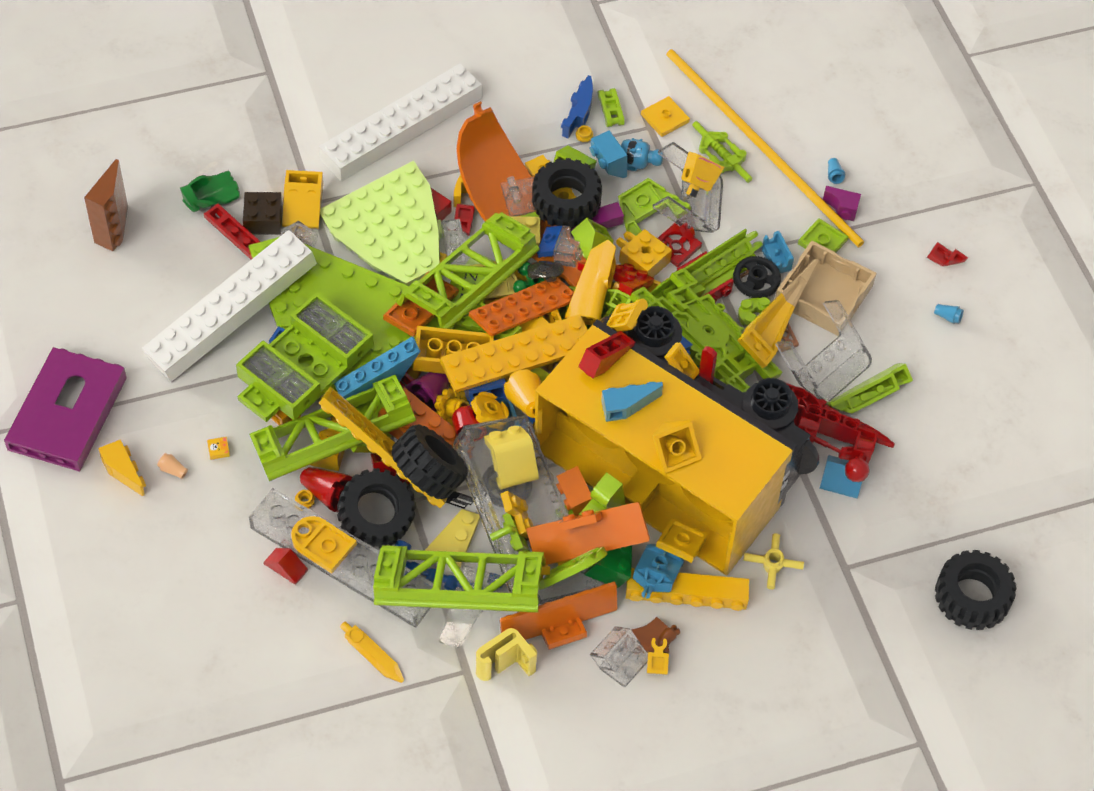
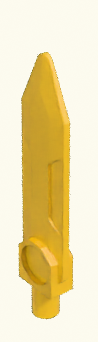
(372, 652)

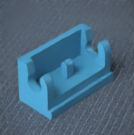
(778, 252)

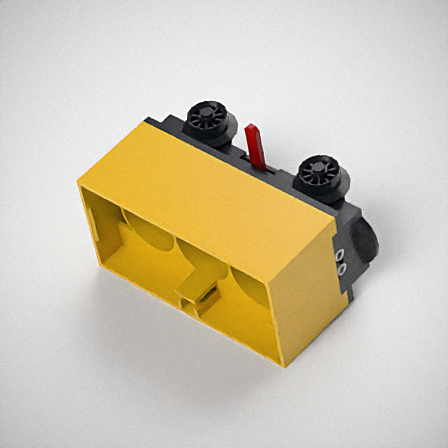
(744, 438)

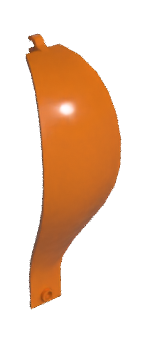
(486, 162)

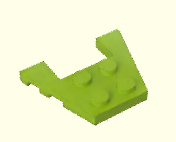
(639, 200)

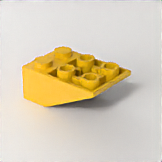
(302, 198)

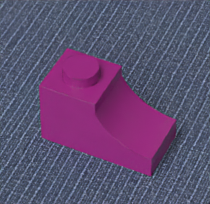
(842, 201)

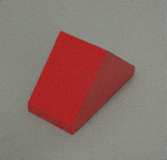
(286, 564)

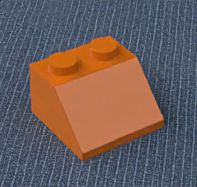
(575, 489)

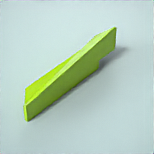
(872, 389)

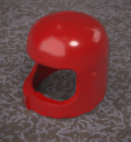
(462, 417)

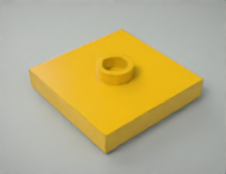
(665, 116)
(682, 540)

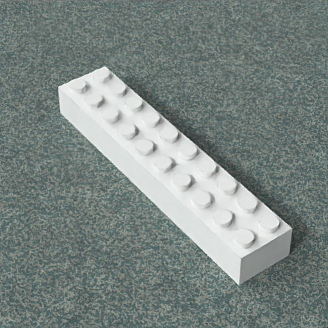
(400, 122)
(229, 305)

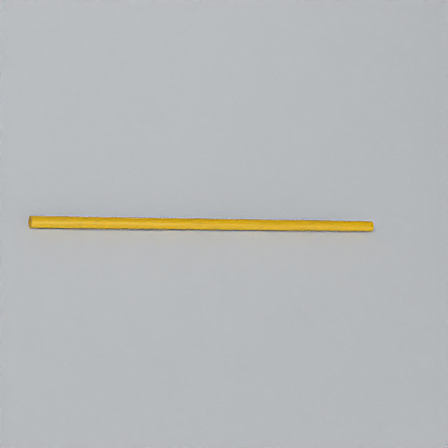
(765, 148)

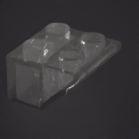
(620, 655)

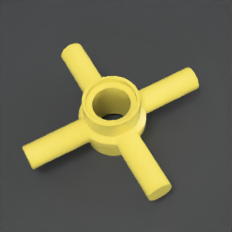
(773, 554)

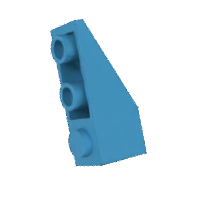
(625, 401)

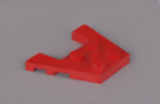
(628, 277)

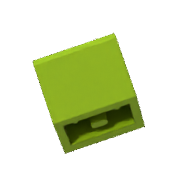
(590, 235)

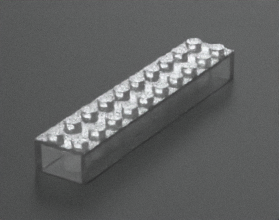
(275, 520)

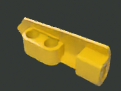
(593, 284)

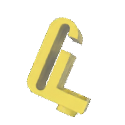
(512, 456)
(505, 651)

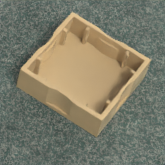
(831, 280)

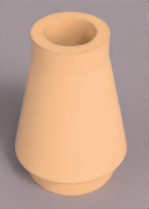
(171, 465)

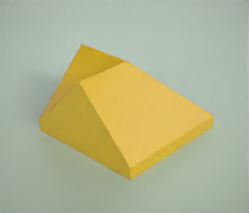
(676, 445)

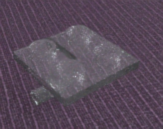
(518, 195)

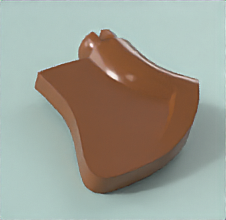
(657, 630)

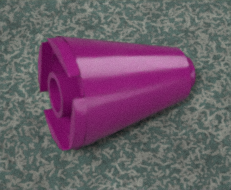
(429, 387)

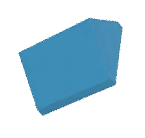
(836, 480)

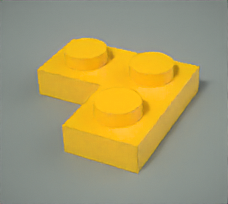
(518, 508)

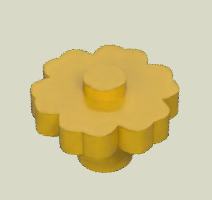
(448, 403)

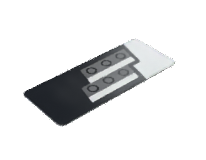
(462, 501)

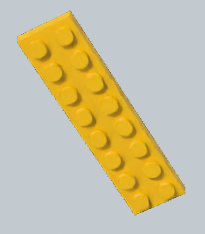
(513, 353)
(365, 430)

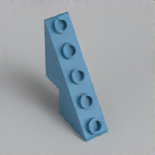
(390, 363)

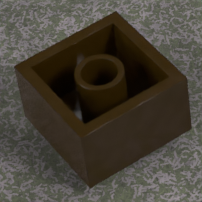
(263, 212)

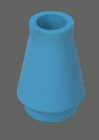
(835, 171)
(950, 313)

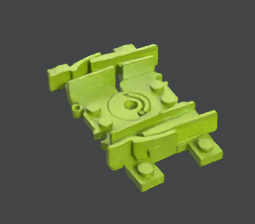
(701, 315)

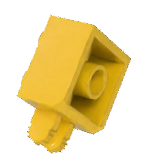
(644, 252)

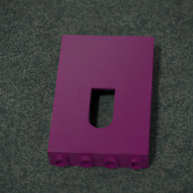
(62, 433)

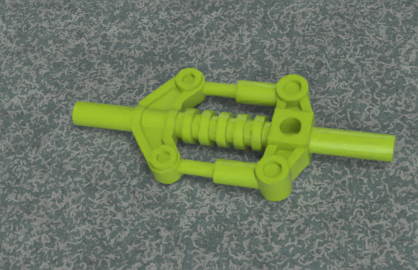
(730, 162)

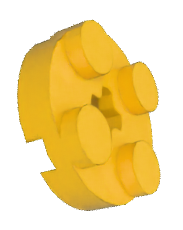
(488, 408)

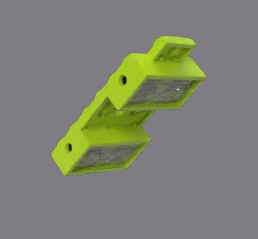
(274, 368)

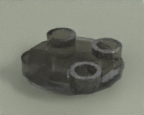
(545, 269)

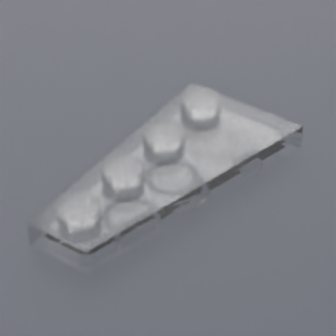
(460, 621)

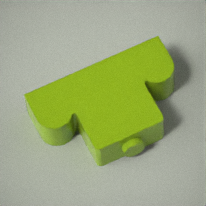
(606, 494)

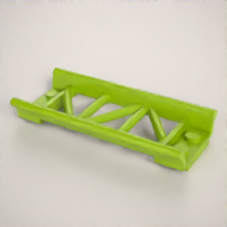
(499, 229)
(278, 463)
(390, 579)

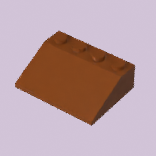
(108, 208)

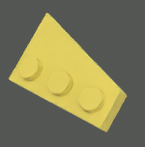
(457, 534)

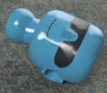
(639, 154)

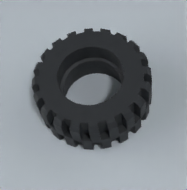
(566, 175)
(429, 462)
(383, 484)
(983, 569)

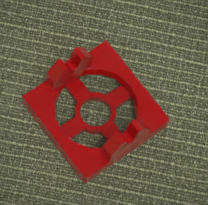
(687, 235)

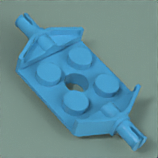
(656, 576)

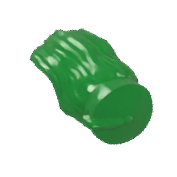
(210, 190)

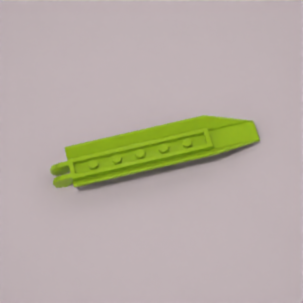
(717, 264)

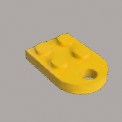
(322, 543)

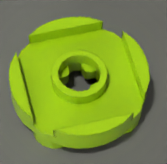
(750, 306)

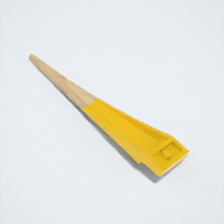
(771, 323)

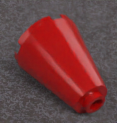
(325, 485)

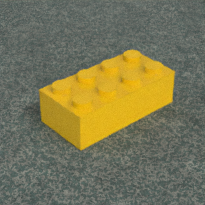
(441, 342)

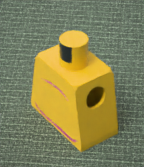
(700, 173)

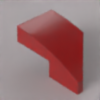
(465, 214)
(945, 257)

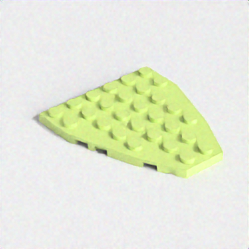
(389, 224)

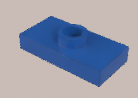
(549, 241)

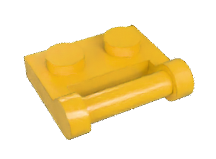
(626, 315)

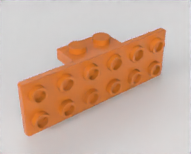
(522, 306)
(579, 534)
(562, 619)

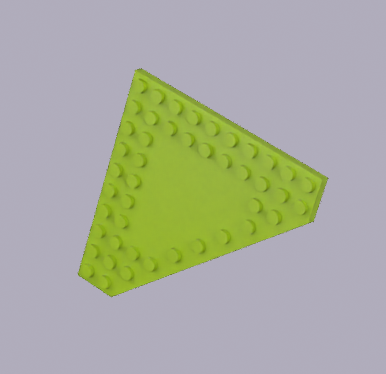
(353, 290)

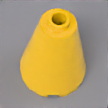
(521, 390)

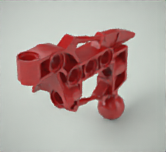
(817, 417)

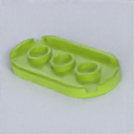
(572, 567)

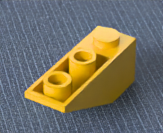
(118, 465)

